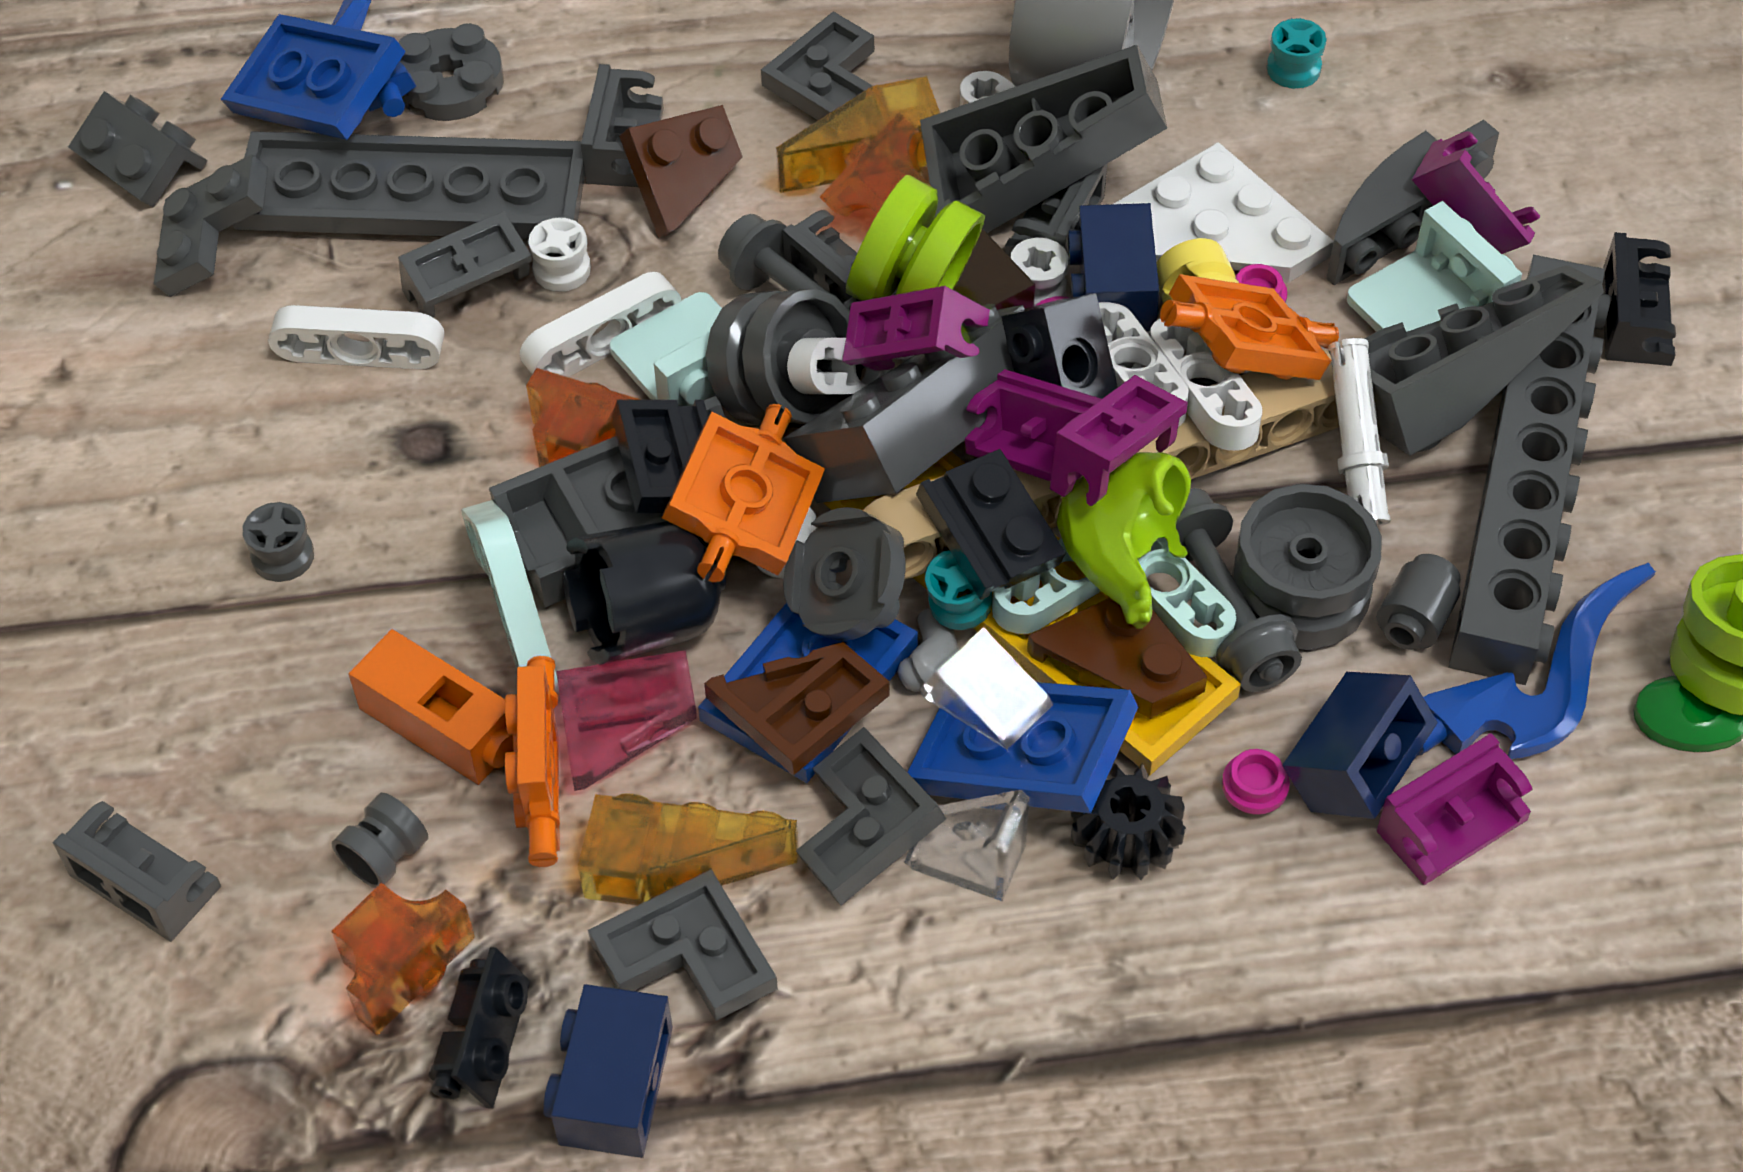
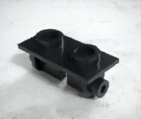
(490, 1004)

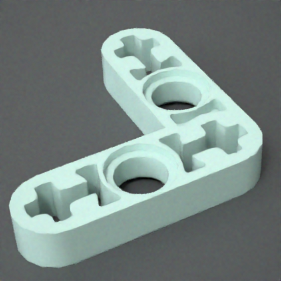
(500, 558)
(1062, 595)

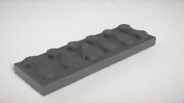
(412, 183)

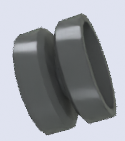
(752, 348)
(1310, 559)

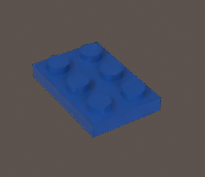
(313, 76)
(789, 638)
(1055, 762)

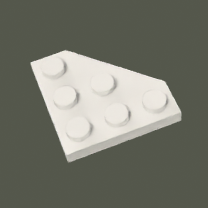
(1228, 203)

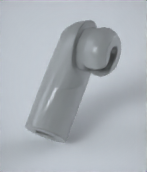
(937, 648)

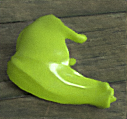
(1109, 537)

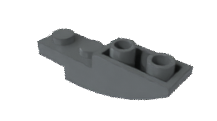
(1390, 207)

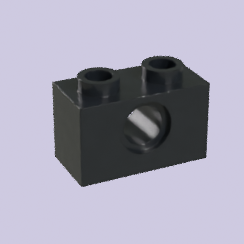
(1062, 345)

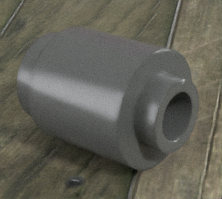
(1420, 602)

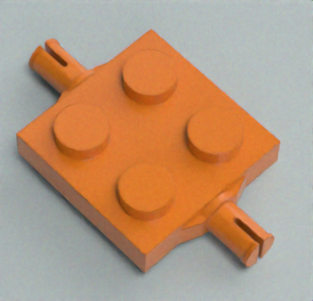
(1249, 328)
(744, 493)
(534, 764)

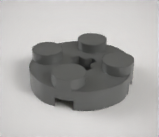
(458, 49)
(875, 580)

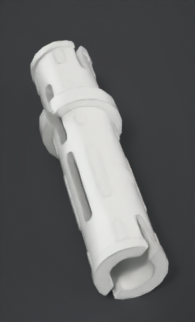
(1361, 452)

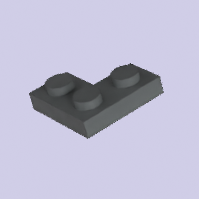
(818, 67)
(196, 217)
(881, 819)
(691, 929)

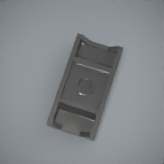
(570, 500)

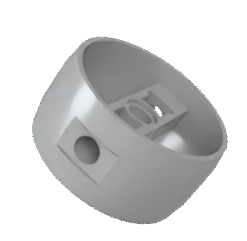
(1067, 33)

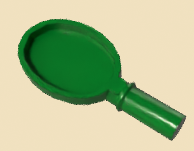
(1682, 720)

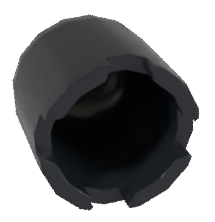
(639, 590)

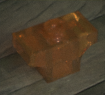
(876, 168)
(569, 414)
(398, 950)

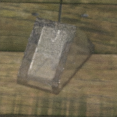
(988, 691)
(976, 843)

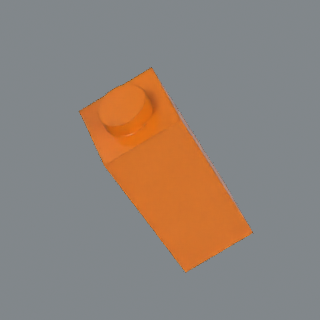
(433, 706)

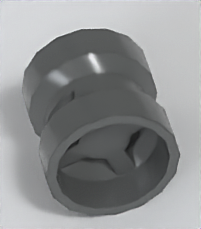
(380, 840)

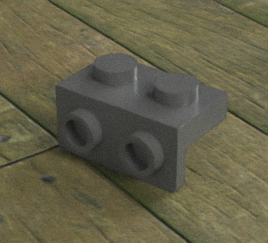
(133, 148)

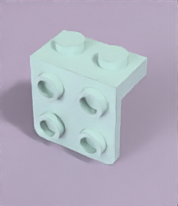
(1445, 269)
(669, 351)

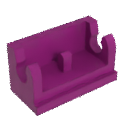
(1451, 178)
(910, 326)
(1024, 420)
(1112, 434)
(1455, 809)

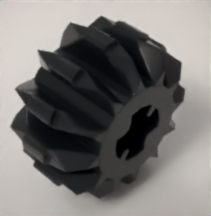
(1131, 823)

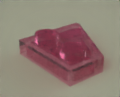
(622, 711)

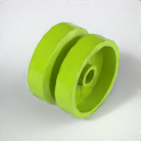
(910, 247)
(1709, 637)

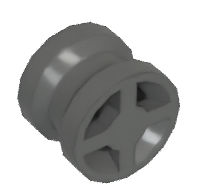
(264, 534)

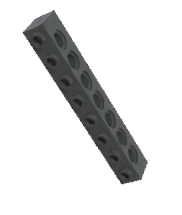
(1525, 498)

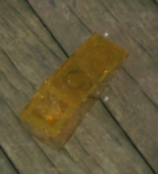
(819, 151)
(649, 847)

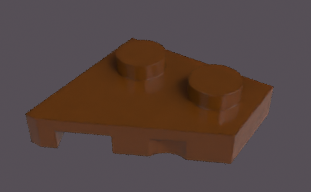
(680, 162)
(1121, 657)
(801, 702)

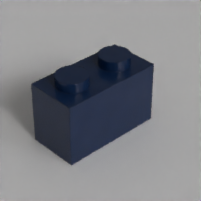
(1116, 258)
(1360, 744)
(609, 1070)

